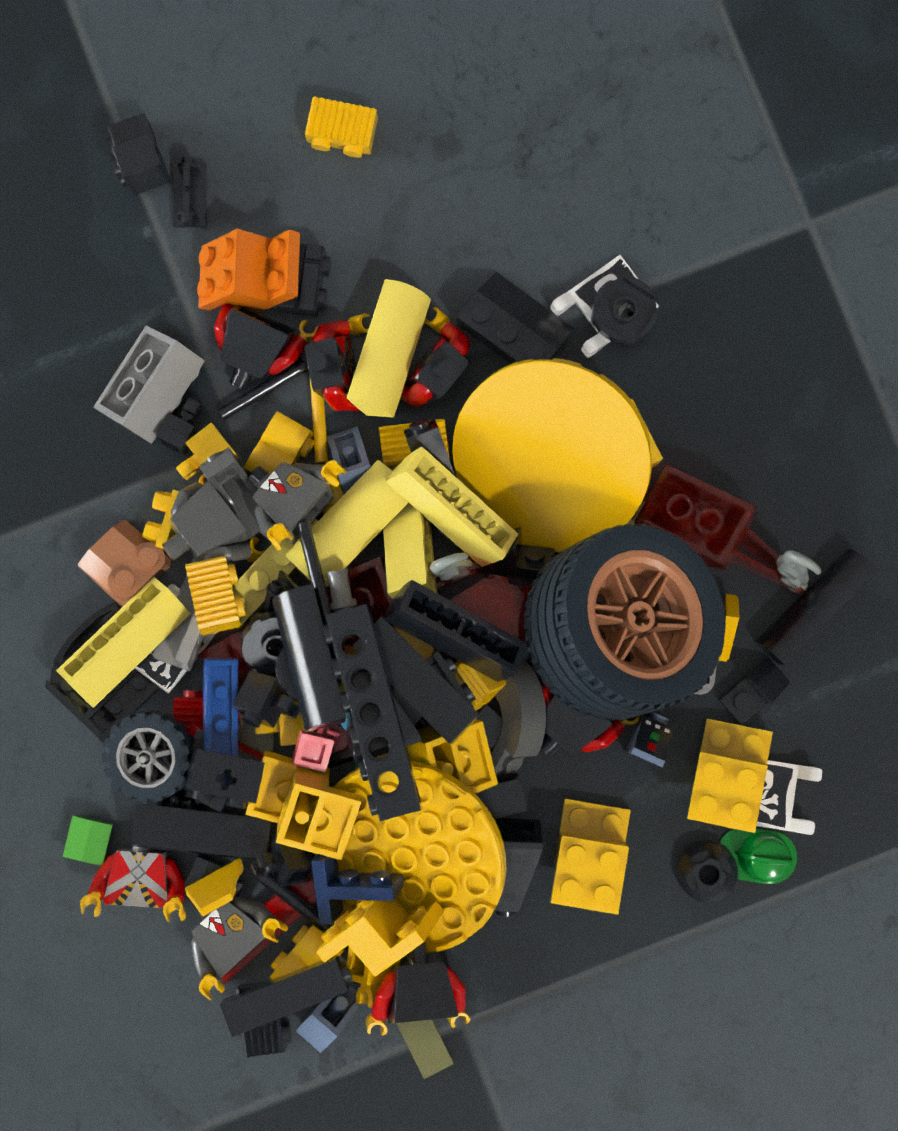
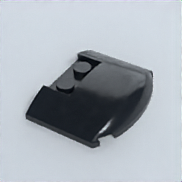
(118, 703)

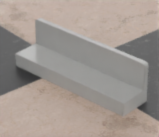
(185, 641)

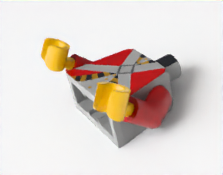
(138, 879)

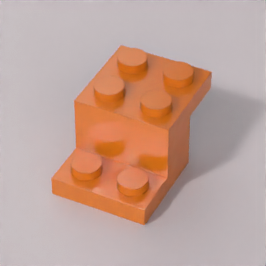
(249, 270)

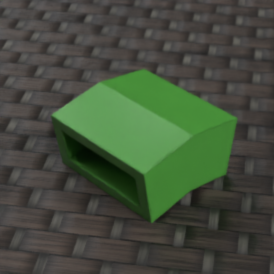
(87, 839)

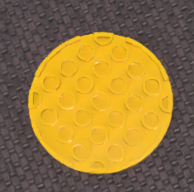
(553, 451)
(444, 852)

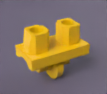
(156, 532)

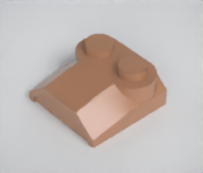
(124, 562)

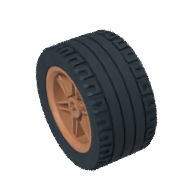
(655, 607)

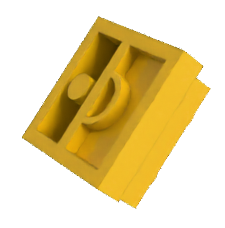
(465, 760)
(730, 775)
(305, 807)
(590, 856)
(379, 932)

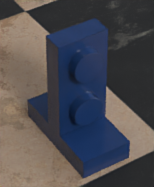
(334, 887)

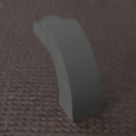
(233, 485)
(522, 720)

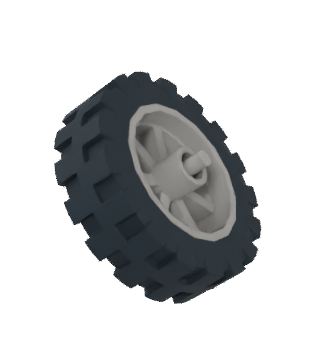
(123, 774)

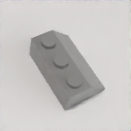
(149, 383)

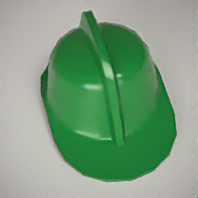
(761, 855)

